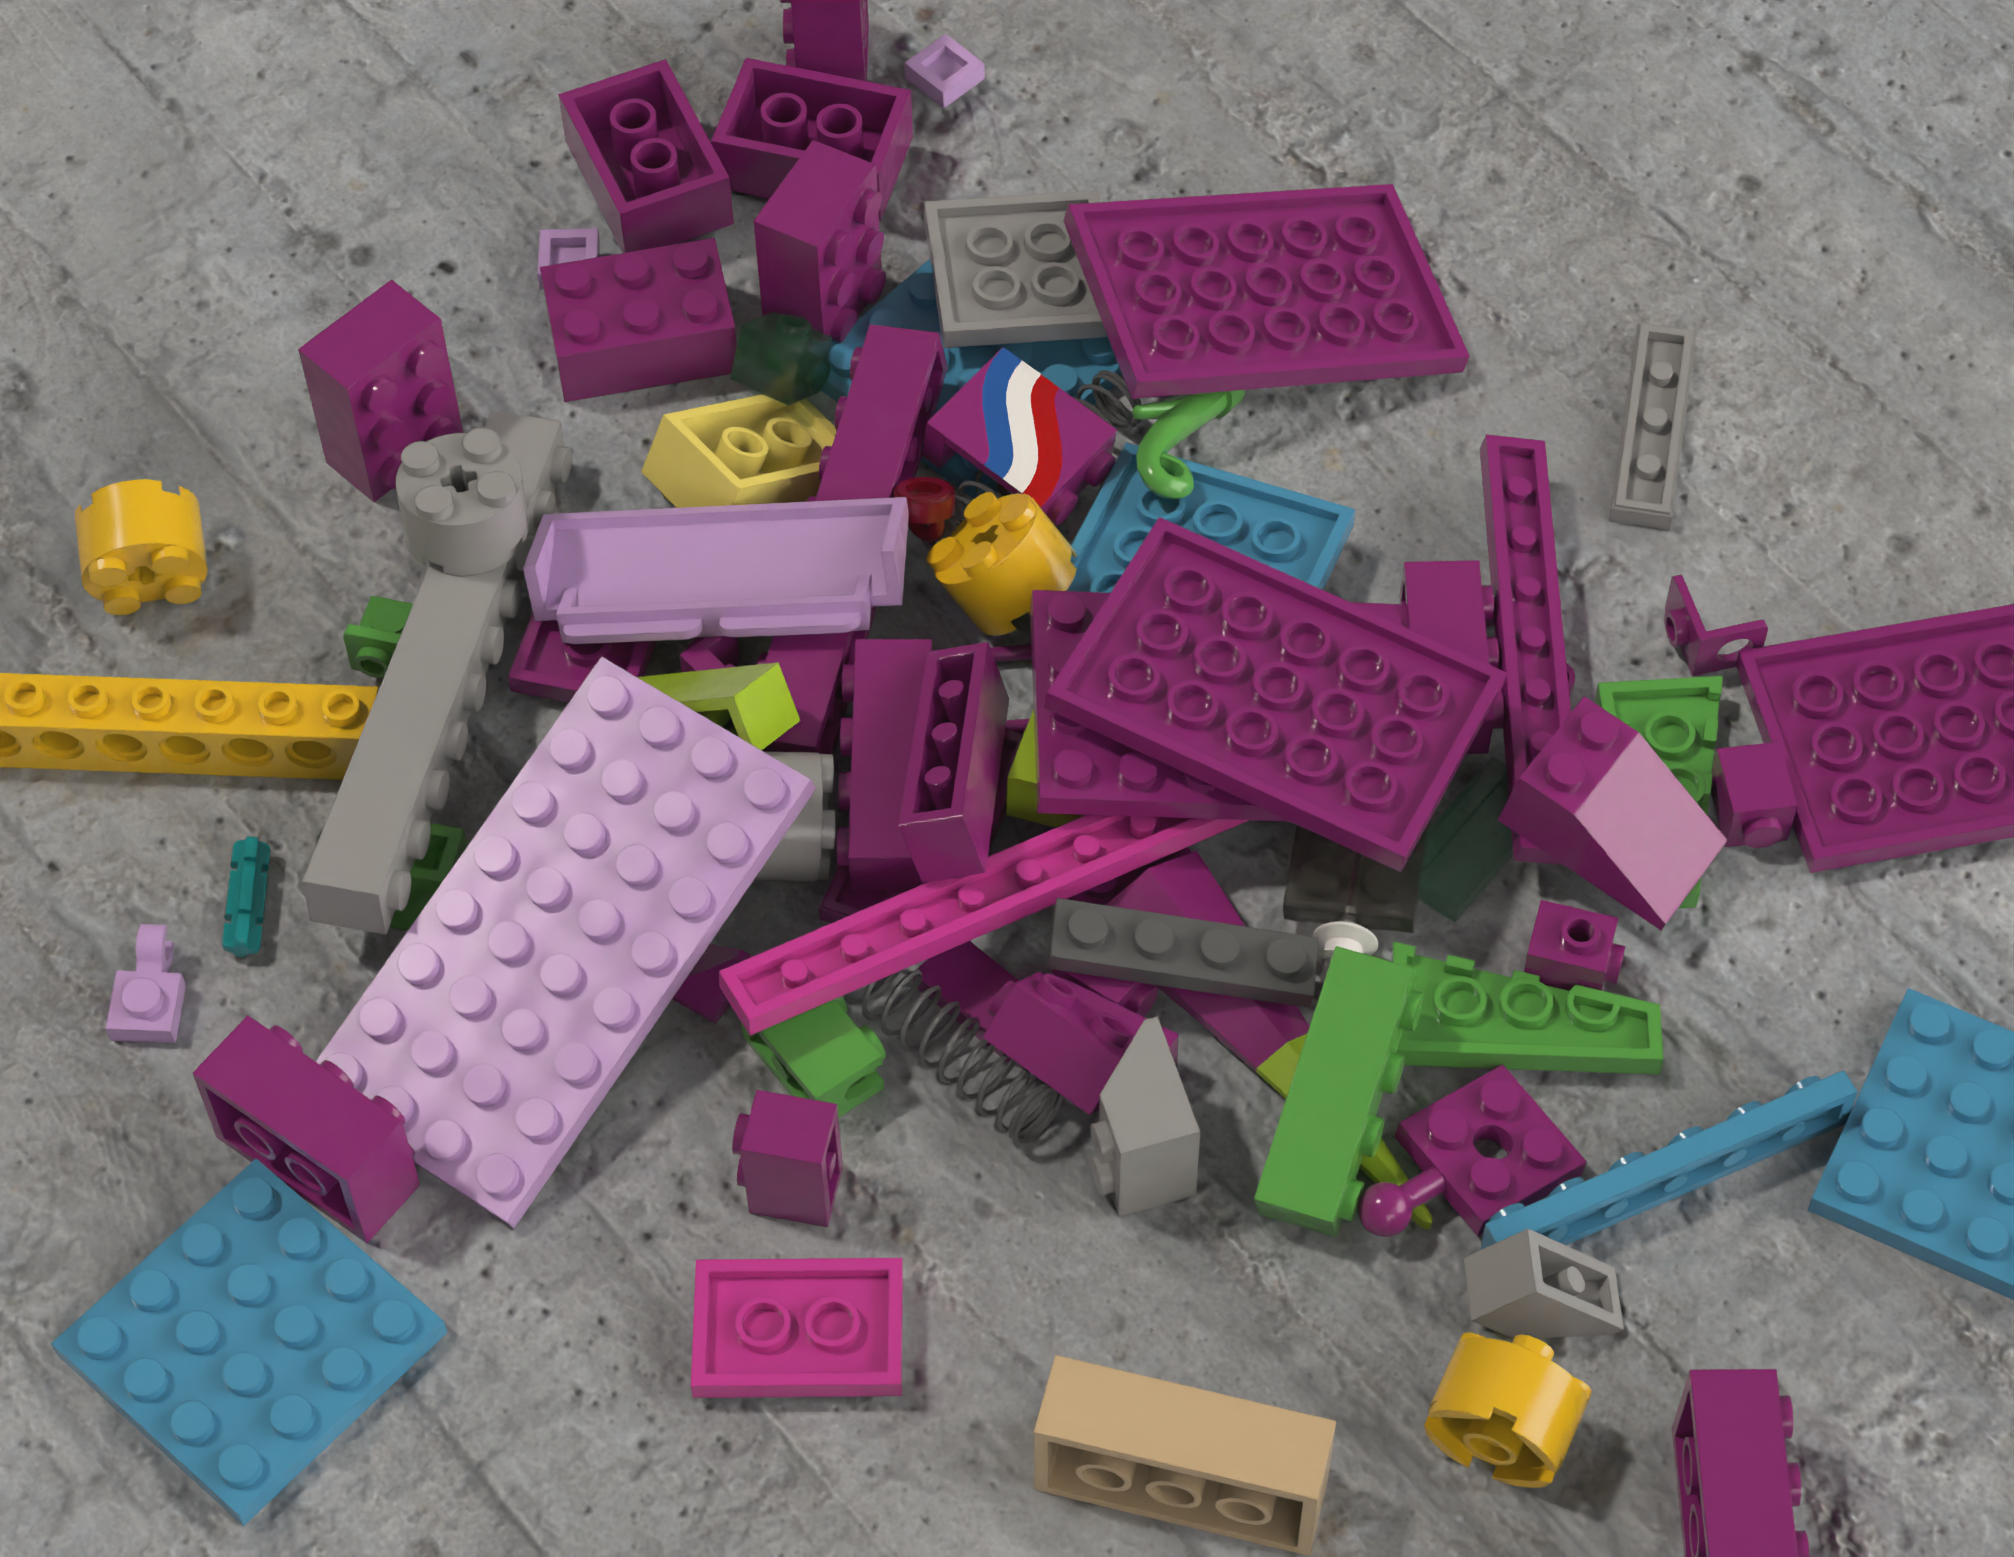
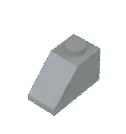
(1541, 1289)

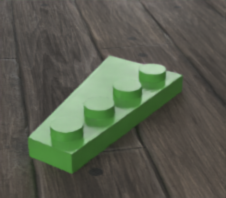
(1678, 724)
(1518, 1022)

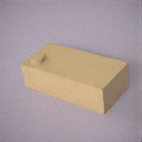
(1182, 1455)

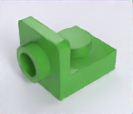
(375, 639)

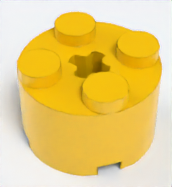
(141, 546)
(999, 559)
(1507, 1408)

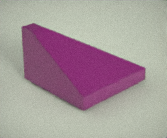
(701, 987)

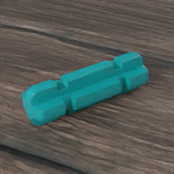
(246, 897)

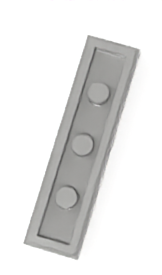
(1653, 426)

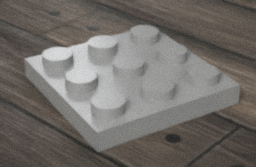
(1008, 270)

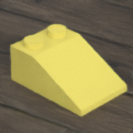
(739, 453)

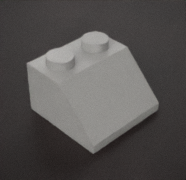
(1145, 1129)

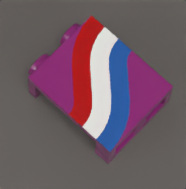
(1023, 435)

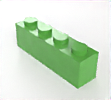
(1337, 1092)

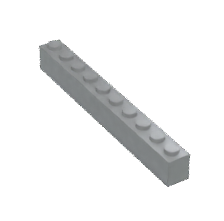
(424, 709)

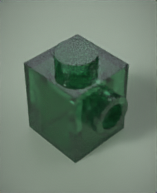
(782, 357)

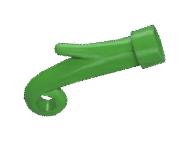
(1176, 420)

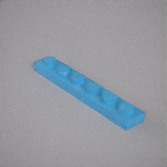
(1687, 1163)

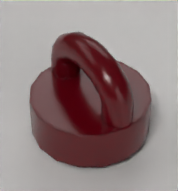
(928, 502)

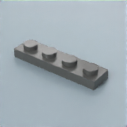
(1183, 953)

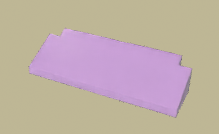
(718, 570)

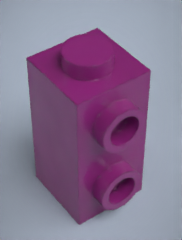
(1058, 1037)

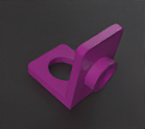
(1700, 646)

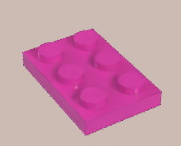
(797, 1328)

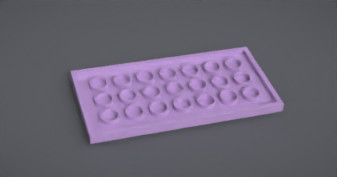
(564, 935)

